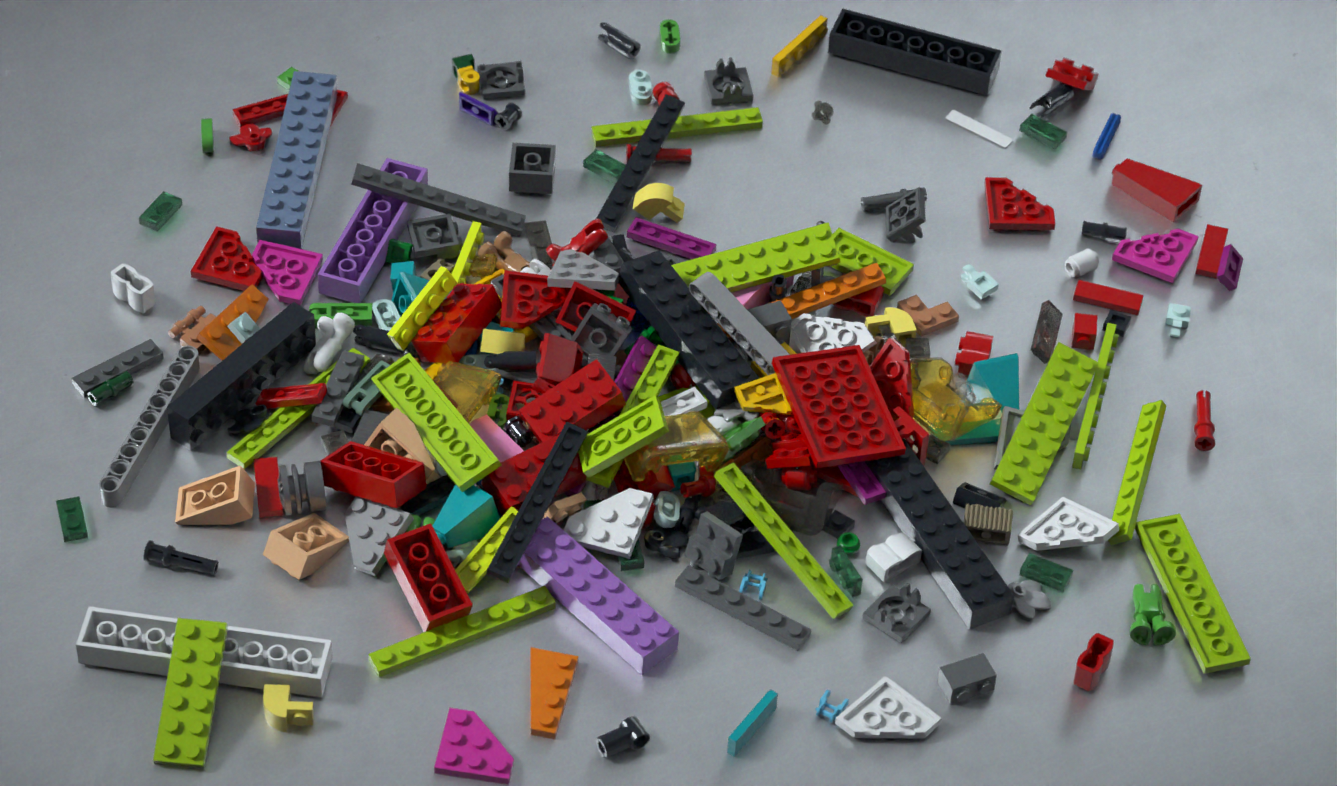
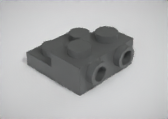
(435, 236)
(601, 331)
(714, 547)

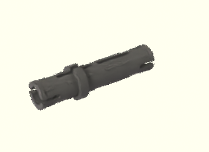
(884, 200)

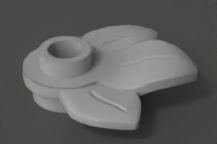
(733, 411)
(1029, 597)

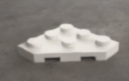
(826, 333)
(611, 524)
(1067, 526)
(888, 713)

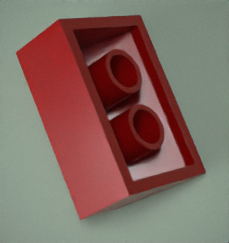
(582, 299)

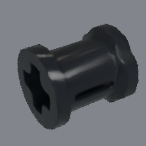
(508, 116)
(518, 431)

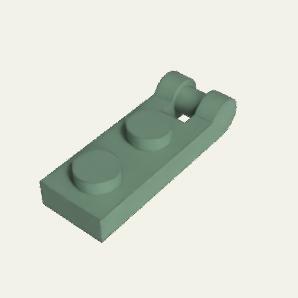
(365, 390)

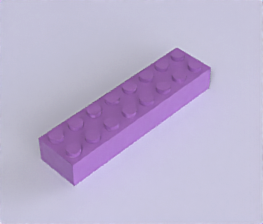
(366, 238)
(598, 598)

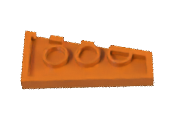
(218, 336)
(550, 686)

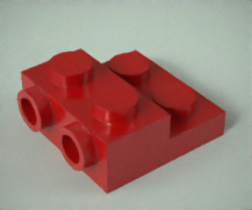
(1073, 75)
(789, 451)

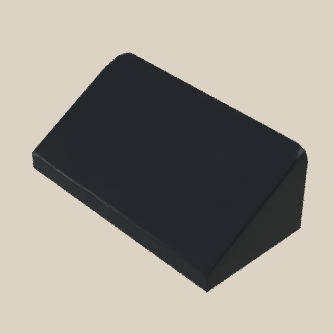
(971, 495)

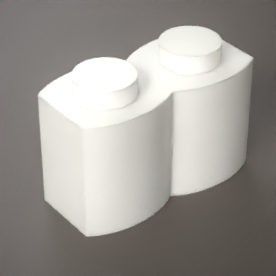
(133, 288)
(893, 556)

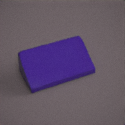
(477, 109)

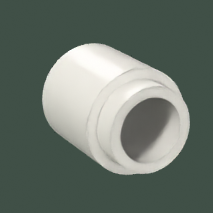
(1082, 263)

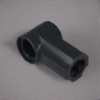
(629, 734)

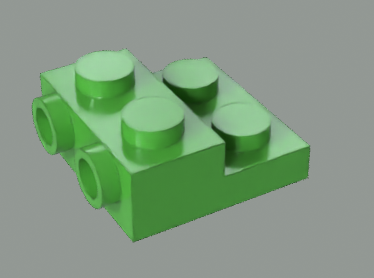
(742, 436)

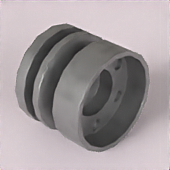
(302, 488)

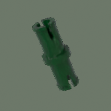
(110, 388)

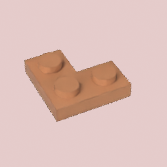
(929, 319)

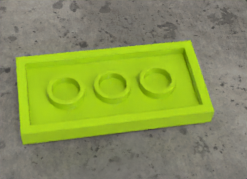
(859, 253)
(623, 436)

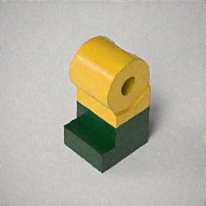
(465, 74)

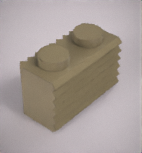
(988, 523)

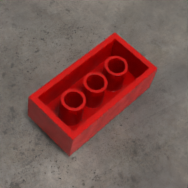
(457, 323)
(580, 400)
(373, 474)
(516, 475)
(427, 577)

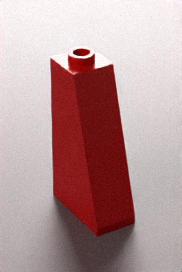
(1156, 188)

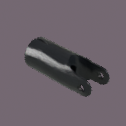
(619, 41)
(1054, 99)
(374, 338)
(513, 361)

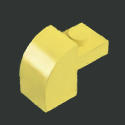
(656, 199)
(898, 321)
(500, 341)
(281, 711)

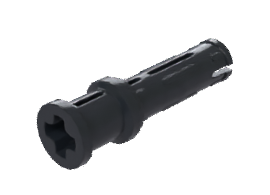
(169, 556)

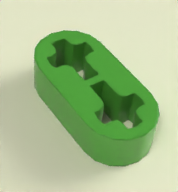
(666, 36)
(207, 135)
(494, 412)

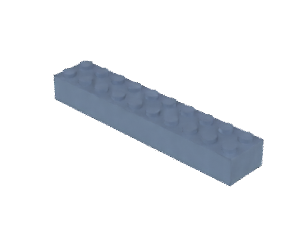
(297, 159)

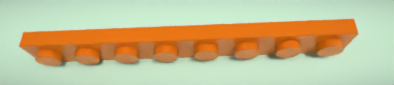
(831, 292)

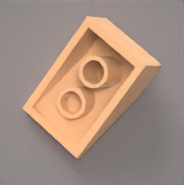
(399, 436)
(216, 499)
(304, 545)

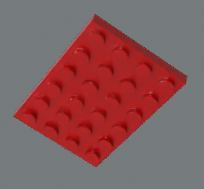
(838, 406)

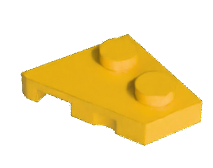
(763, 396)

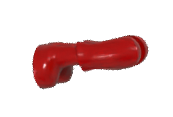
(585, 241)

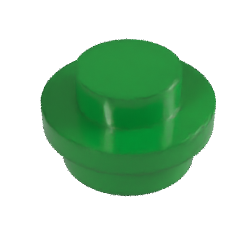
(849, 543)

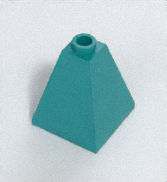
(406, 290)
(997, 380)
(465, 516)

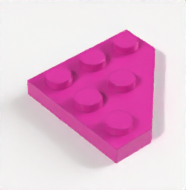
(1157, 254)
(287, 269)
(472, 750)

